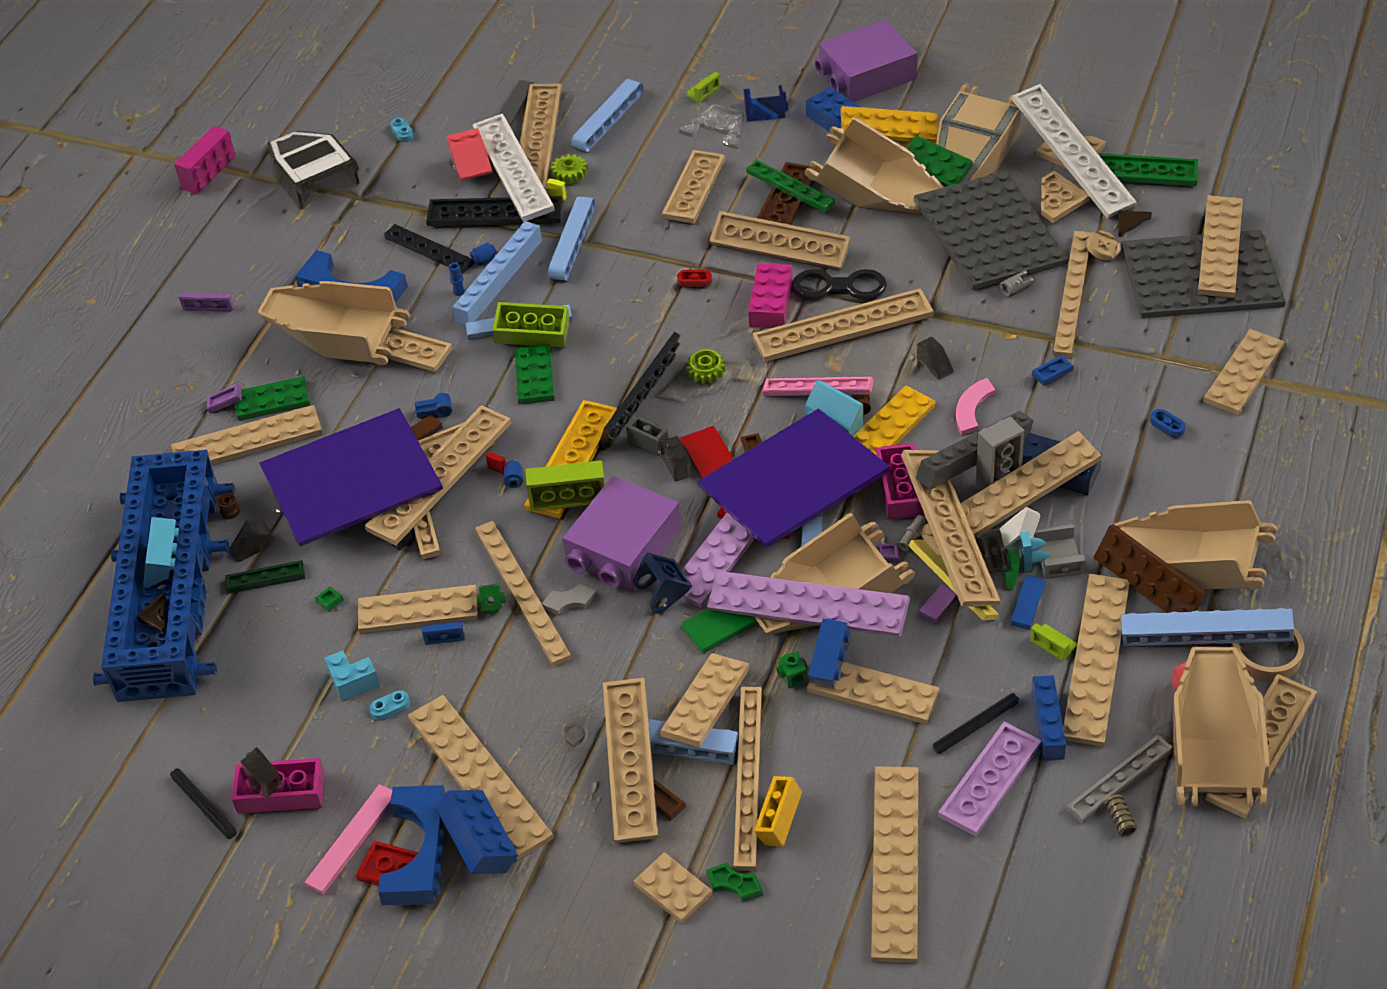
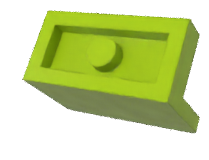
(705, 87)
(1052, 641)

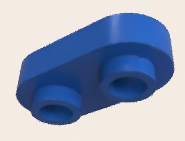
(1167, 423)

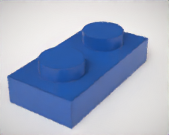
(1052, 370)
(443, 633)

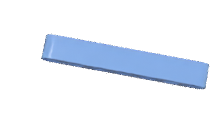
(607, 115)
(571, 238)

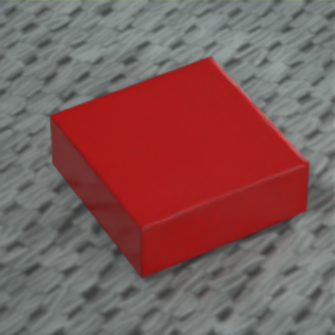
(495, 462)

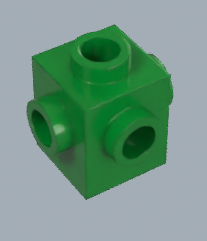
(494, 591)
(792, 669)

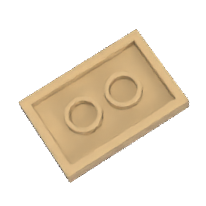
(673, 887)

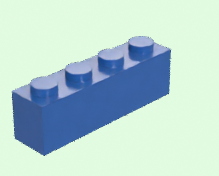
(1048, 718)

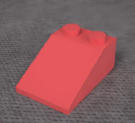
(469, 154)

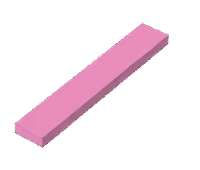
(804, 386)
(350, 840)

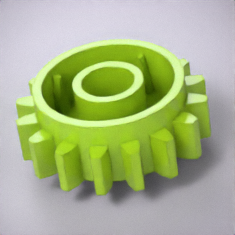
(569, 169)
(705, 366)

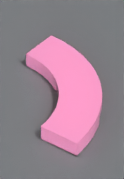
(967, 405)

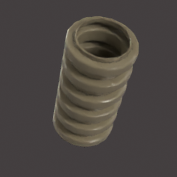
(1121, 816)

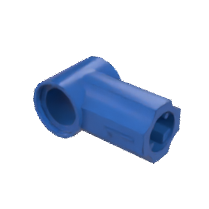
(439, 405)

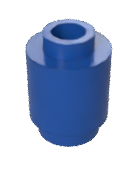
(483, 253)
(513, 474)

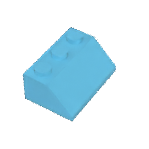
(836, 405)
(160, 550)

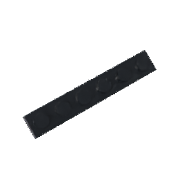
(427, 247)

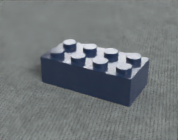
(1036, 445)

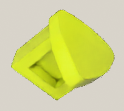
(556, 188)

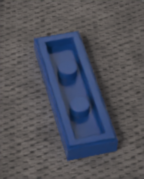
(1028, 602)

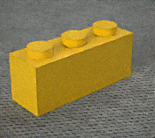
(778, 811)

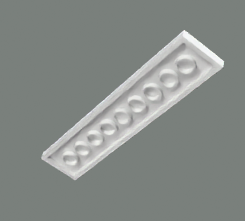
(1074, 151)
(514, 168)

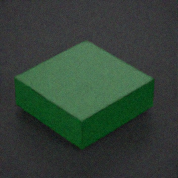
(329, 599)

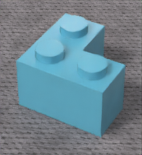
(351, 678)

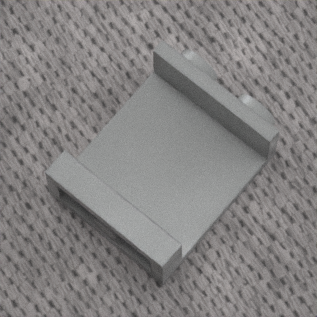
(1063, 550)

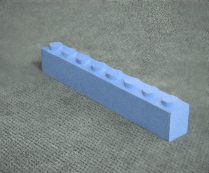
(497, 273)
(1208, 627)

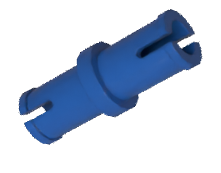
(456, 279)

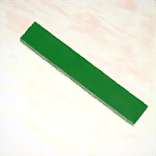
(790, 186)

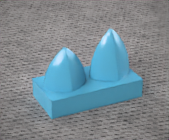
(1030, 552)

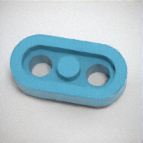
(401, 130)
(389, 705)

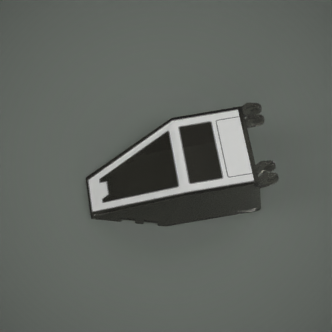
(307, 158)

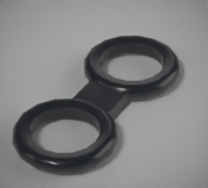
(839, 285)

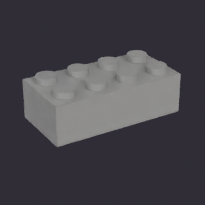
(998, 451)

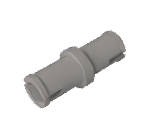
(912, 532)

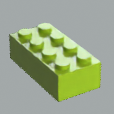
(531, 324)
(564, 485)

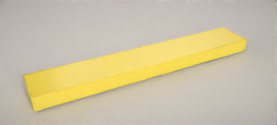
(937, 564)

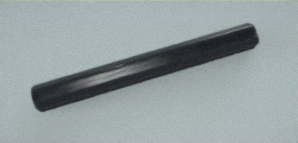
(975, 723)
(203, 803)

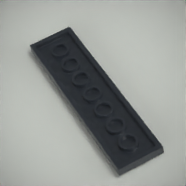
(484, 212)
(639, 391)

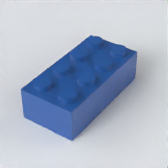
(825, 108)
(477, 831)

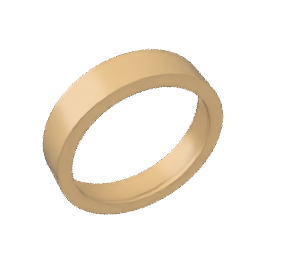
(1269, 673)

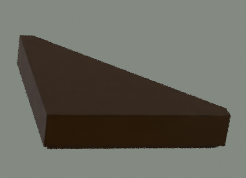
(1131, 220)
(155, 614)

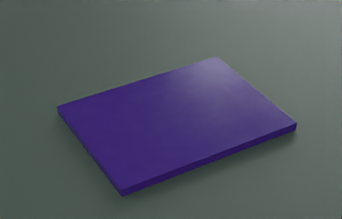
(350, 476)
(793, 477)

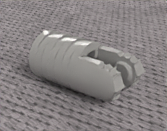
(1015, 283)

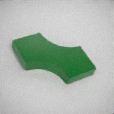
(743, 885)

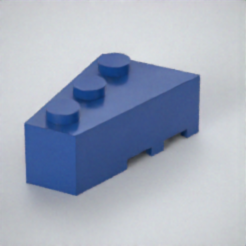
(829, 653)

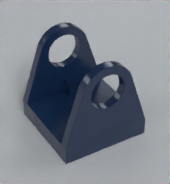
(672, 580)

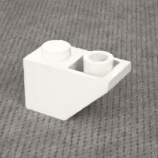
(1024, 521)

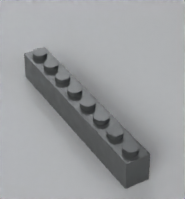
(959, 456)

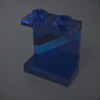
(765, 107)

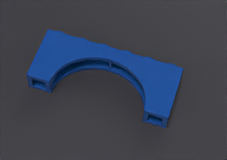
(319, 269)
(417, 880)

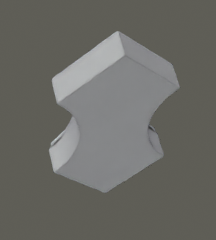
(575, 598)

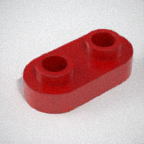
(694, 278)

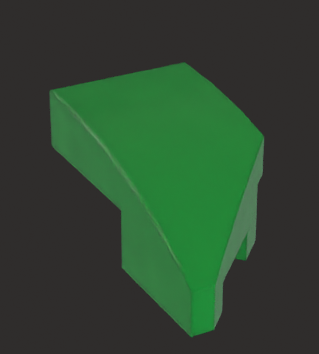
(1011, 575)

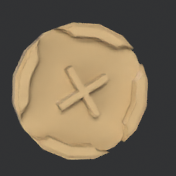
(1103, 245)

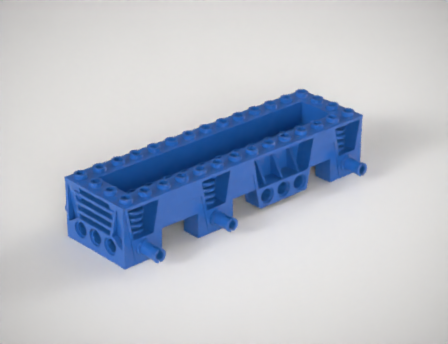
(136, 657)

